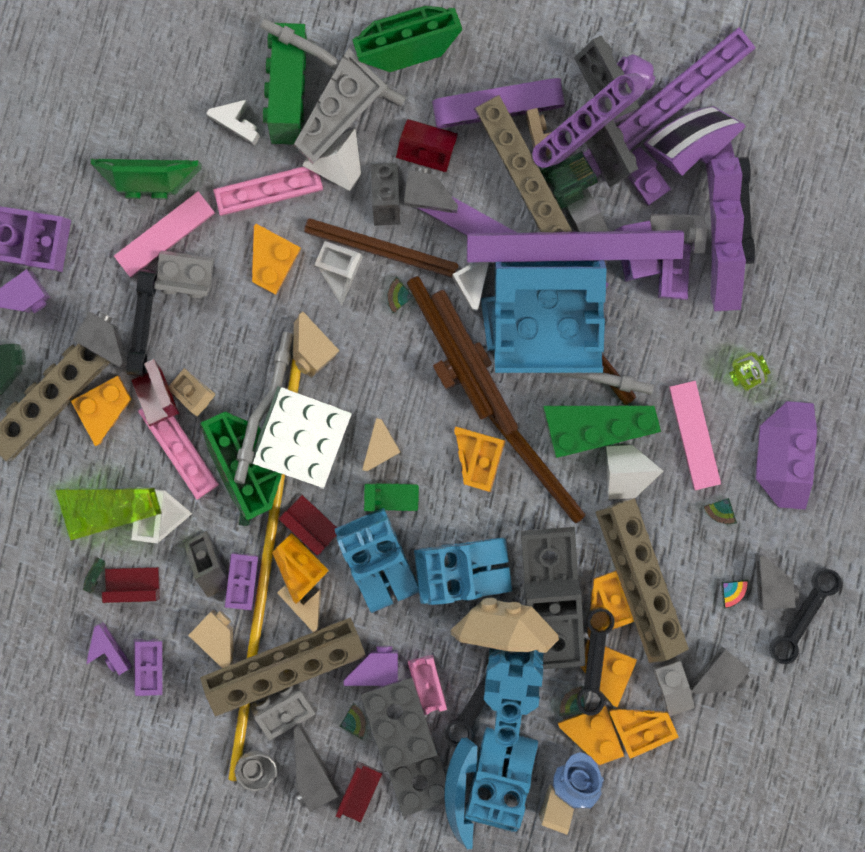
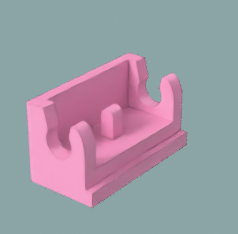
(428, 684)

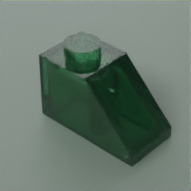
(11, 363)

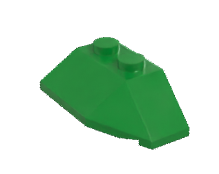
(408, 38)
(147, 177)
(224, 438)

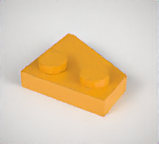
(478, 457)
(615, 673)

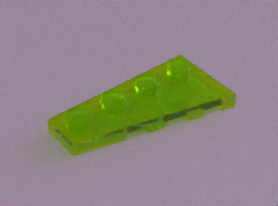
(97, 510)

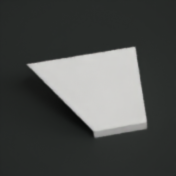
(340, 161)
(338, 268)
(471, 282)
(628, 471)
(159, 526)

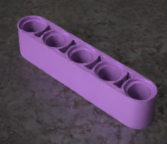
(518, 98)
(599, 116)

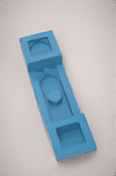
(462, 762)

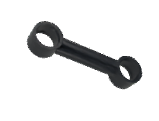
(747, 239)
(138, 352)
(805, 615)
(595, 661)
(470, 712)

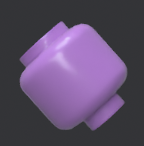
(637, 65)

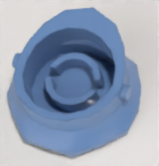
(578, 781)

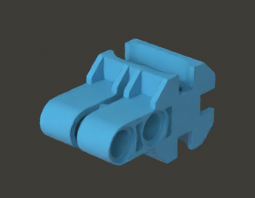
(366, 565)
(465, 583)
(512, 690)
(514, 782)

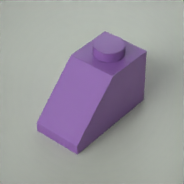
(23, 293)
(375, 669)

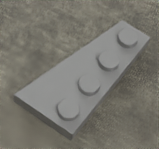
(342, 101)

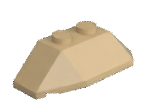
(505, 627)

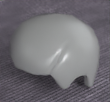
(255, 770)

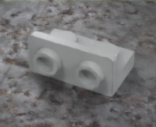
(184, 274)
(282, 711)

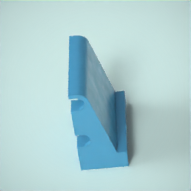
(549, 316)

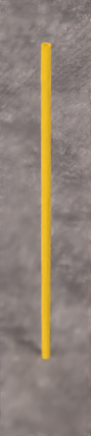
(261, 595)

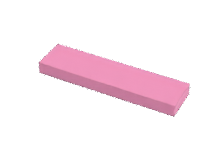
(267, 190)
(164, 234)
(694, 435)
(183, 455)

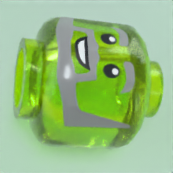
(749, 371)

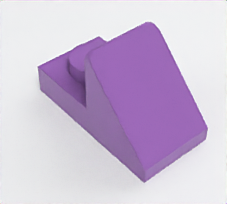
(647, 178)
(104, 642)

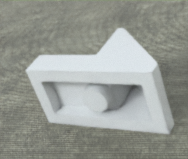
(229, 117)

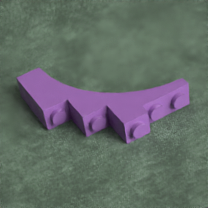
(727, 223)

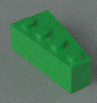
(285, 87)
(590, 427)

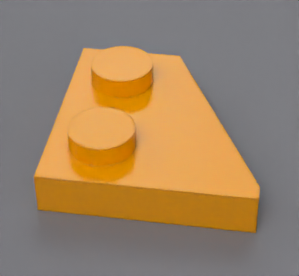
(271, 259)
(101, 407)
(298, 567)
(609, 594)
(643, 729)
(594, 735)

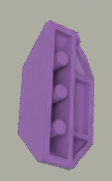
(788, 454)

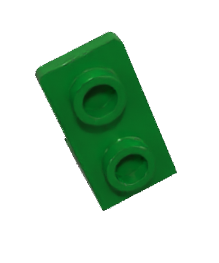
(391, 497)

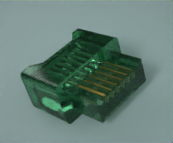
(570, 178)

